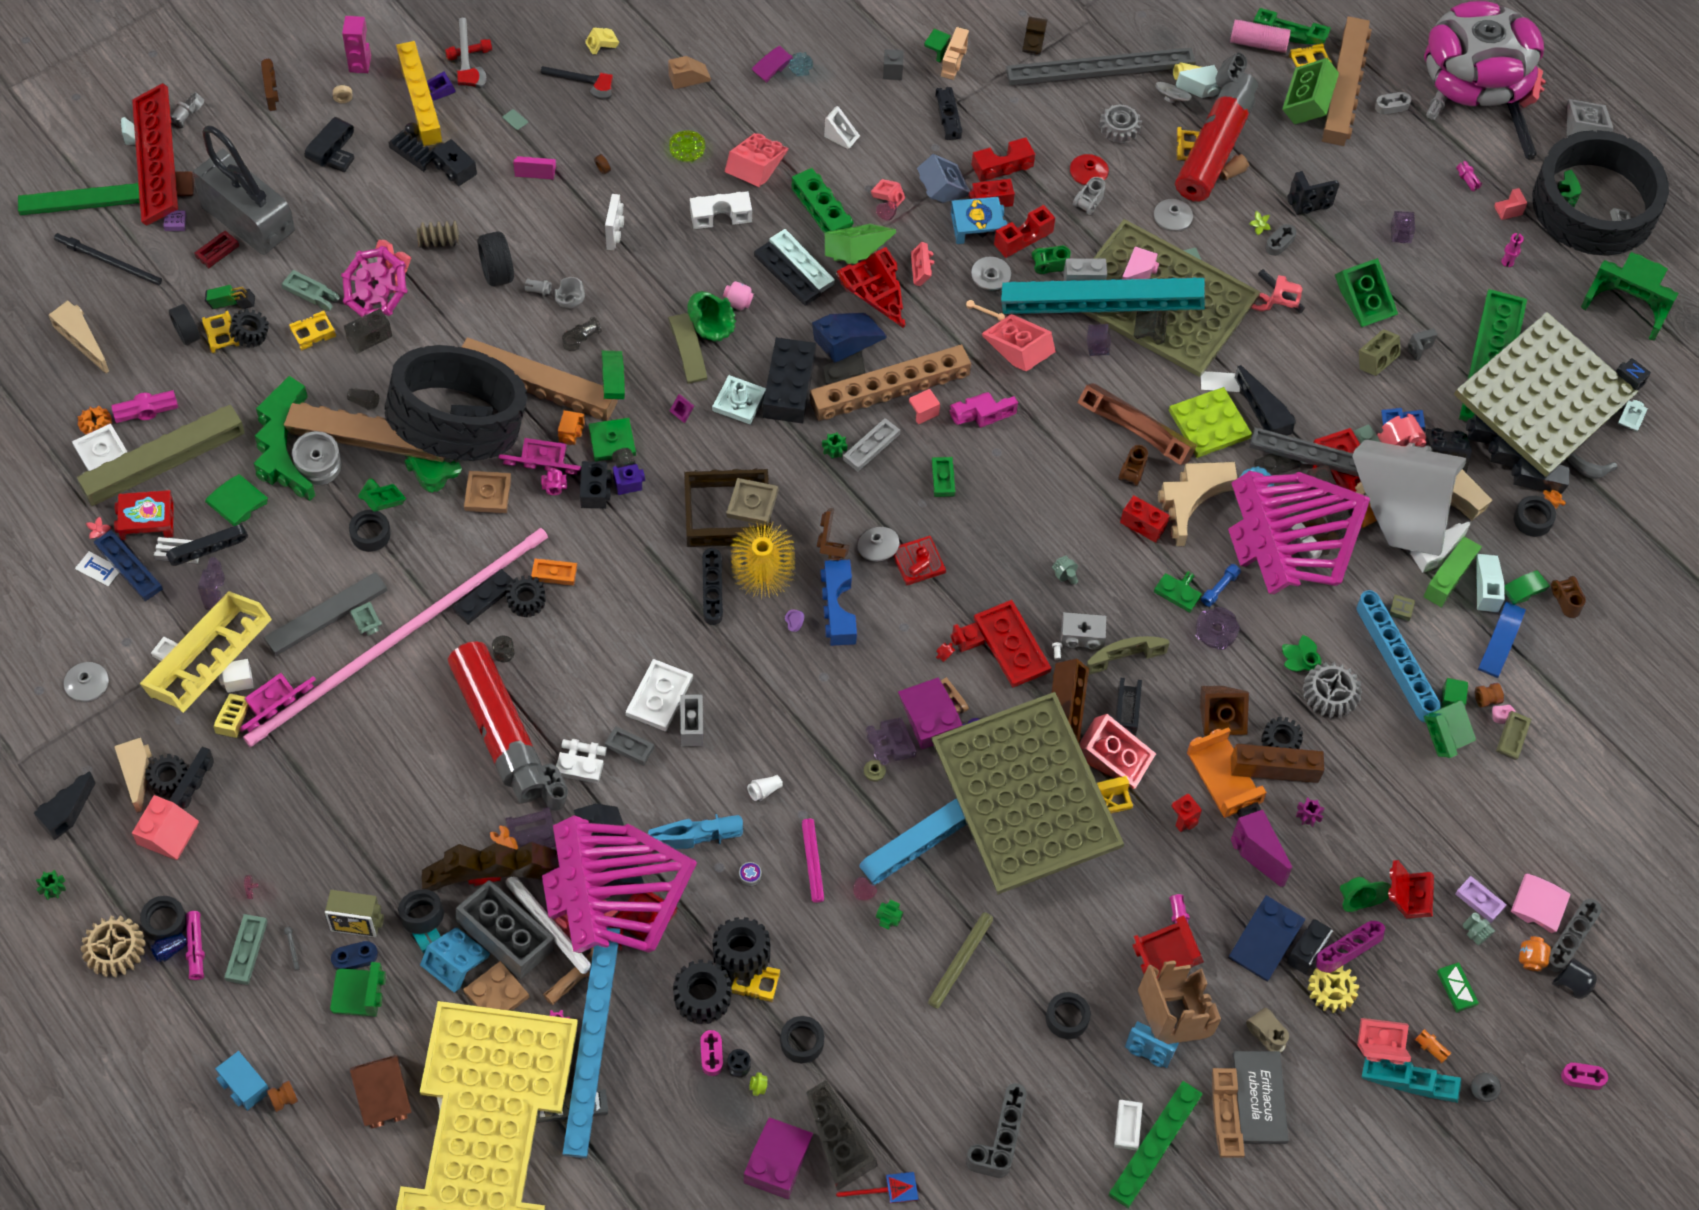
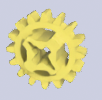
(1337, 996)

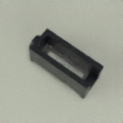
(1128, 705)

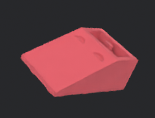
(755, 159)

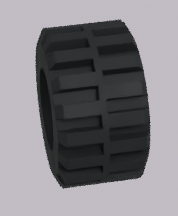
(742, 933)
(702, 974)

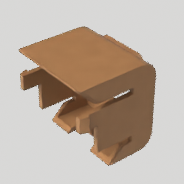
(1198, 1019)

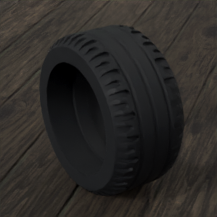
(495, 258)

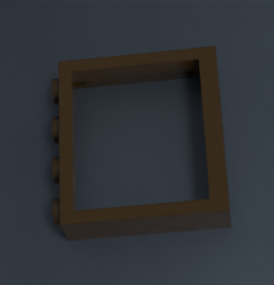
(716, 478)

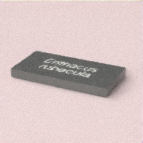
(1261, 1097)

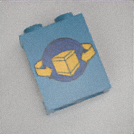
(976, 216)

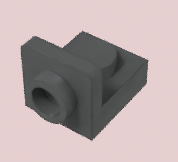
(1420, 342)

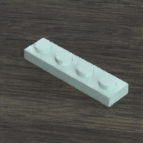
(802, 260)

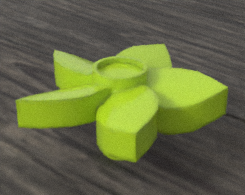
(1260, 223)

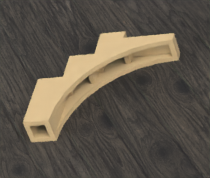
(1466, 496)

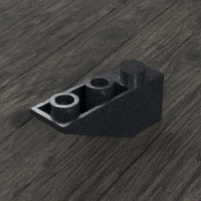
(63, 810)

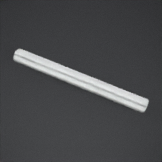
(548, 924)

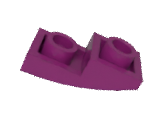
(771, 63)

